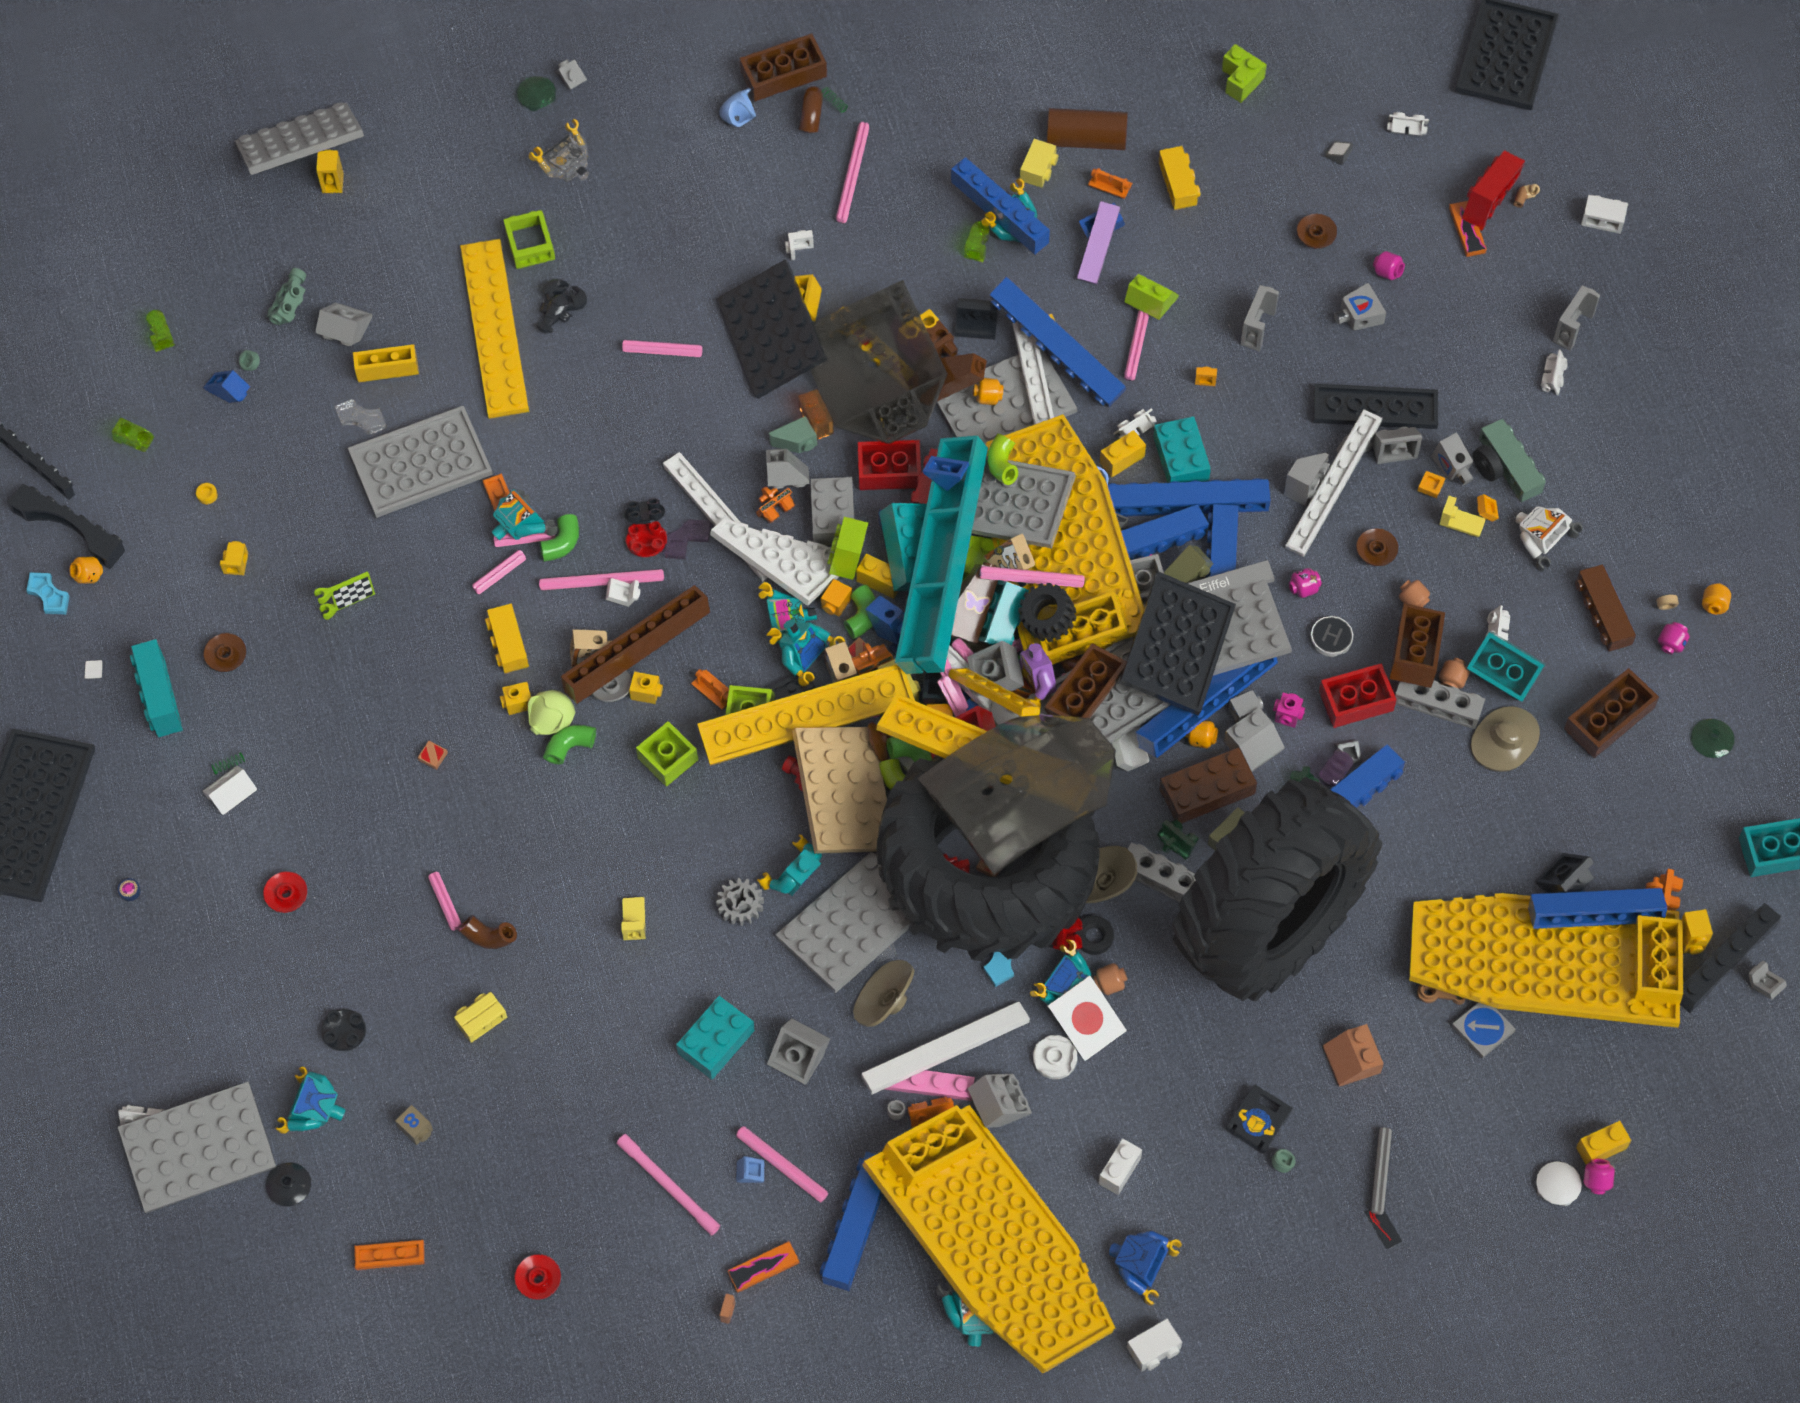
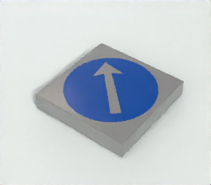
(1483, 1028)

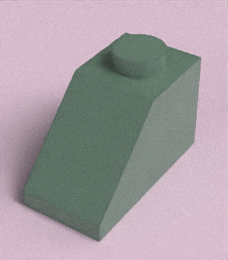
(795, 436)

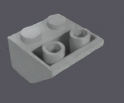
(785, 469)
(1305, 477)
(999, 1099)

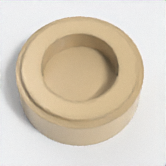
(1667, 602)

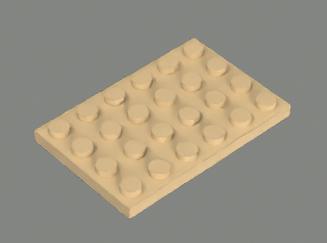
(840, 788)

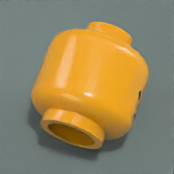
(988, 391)
(86, 570)
(1716, 599)
(1203, 735)

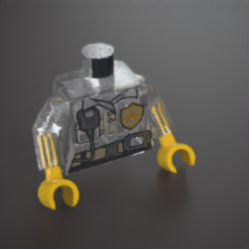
(565, 158)

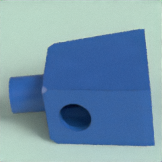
(886, 619)

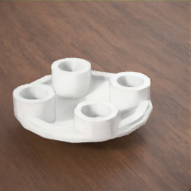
(1558, 1183)

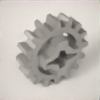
(746, 908)

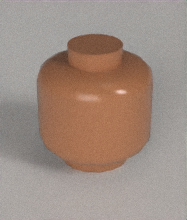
(1414, 593)
(1454, 673)
(1110, 979)

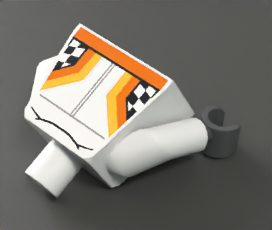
(1543, 530)

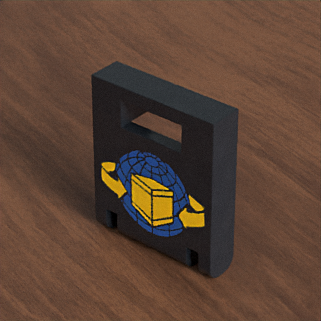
(1257, 1122)

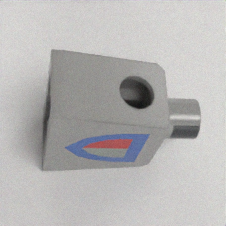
(1361, 309)
(1453, 459)

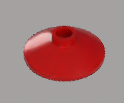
(285, 883)
(533, 1267)

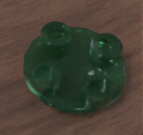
(536, 92)

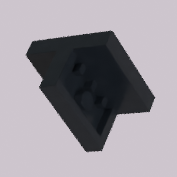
(976, 319)
(1567, 874)

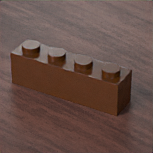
(1605, 608)

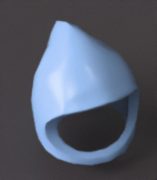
(738, 105)

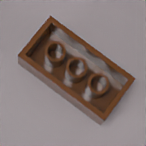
(783, 67)
(1417, 645)
(1611, 713)
(1208, 786)

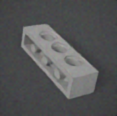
(1444, 709)
(1159, 863)

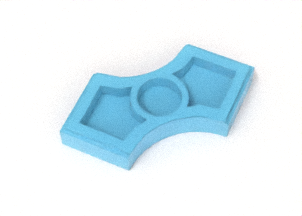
(53, 599)
(999, 969)

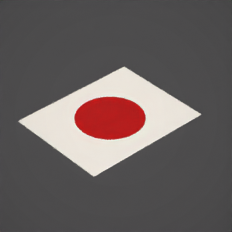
(1087, 1018)

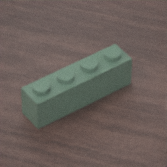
(1517, 466)

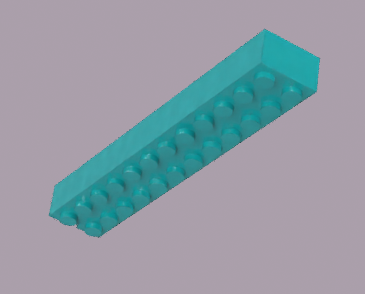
(941, 561)

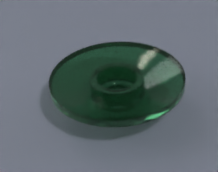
(1712, 746)

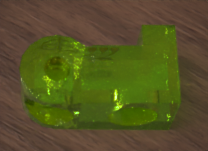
(975, 243)
(157, 323)
(132, 435)

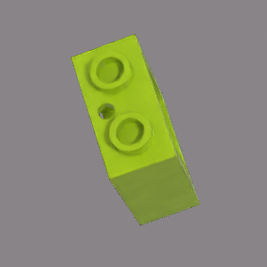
(542, 252)

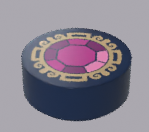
(129, 889)

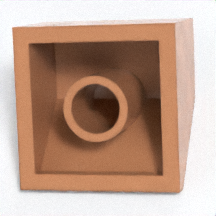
(1353, 1055)

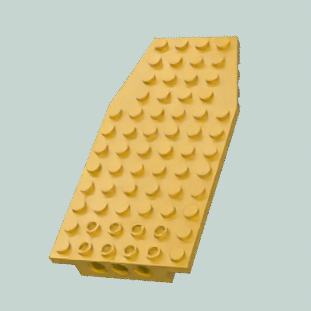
(1085, 545)
(1496, 958)
(992, 1236)

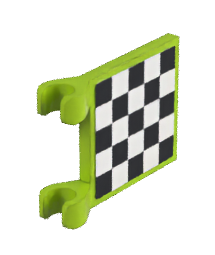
(345, 594)

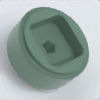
(249, 360)
(1283, 1160)

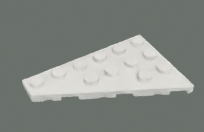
(790, 563)

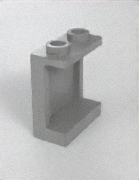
(1567, 328)
(1253, 330)

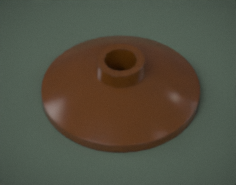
(1320, 225)
(1380, 540)
(221, 645)
(878, 741)

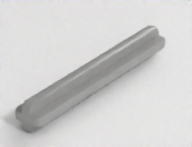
(1381, 1171)

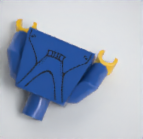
(1141, 1259)

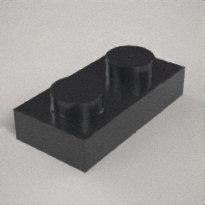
(790, 687)

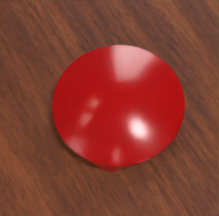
(646, 539)

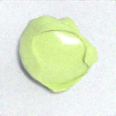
(549, 712)

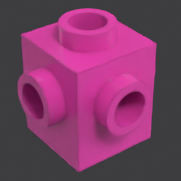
(1289, 709)

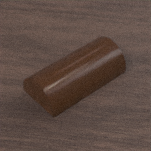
(1087, 128)
(1086, 684)

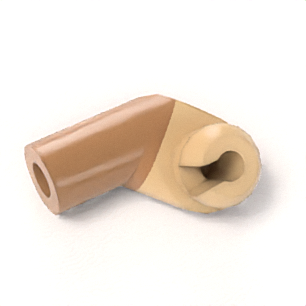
(1525, 193)

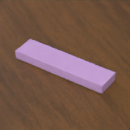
(1098, 243)

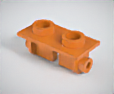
(1110, 183)
(711, 688)
(922, 1112)

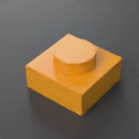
(1206, 376)
(1431, 484)
(1487, 507)

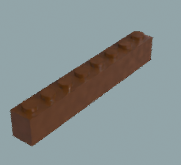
(635, 644)

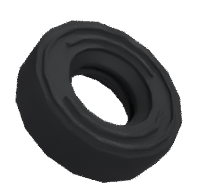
(1488, 463)
(1104, 926)

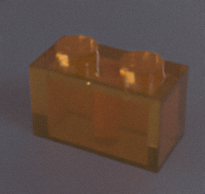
(815, 410)

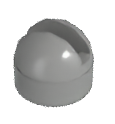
(896, 1110)

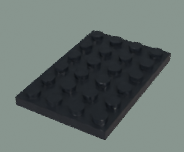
(1507, 53)
(772, 329)
(1177, 643)

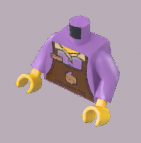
(1037, 672)

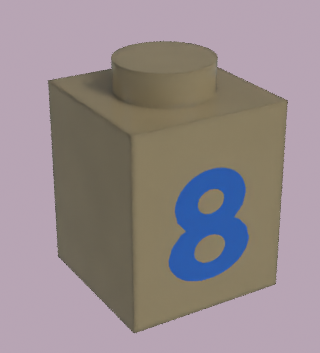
(414, 1125)

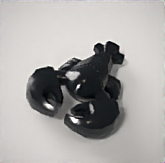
(559, 304)

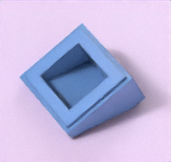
(750, 1170)

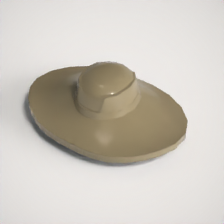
(1505, 739)
(1115, 873)
(883, 993)

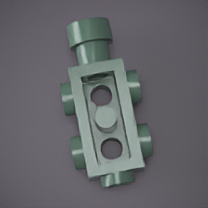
(287, 304)

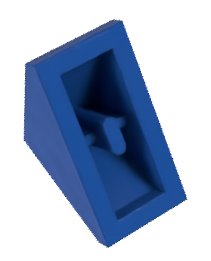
(945, 471)

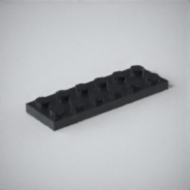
(1394, 405)

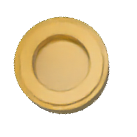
(206, 493)

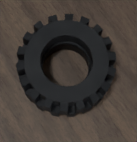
(1058, 623)

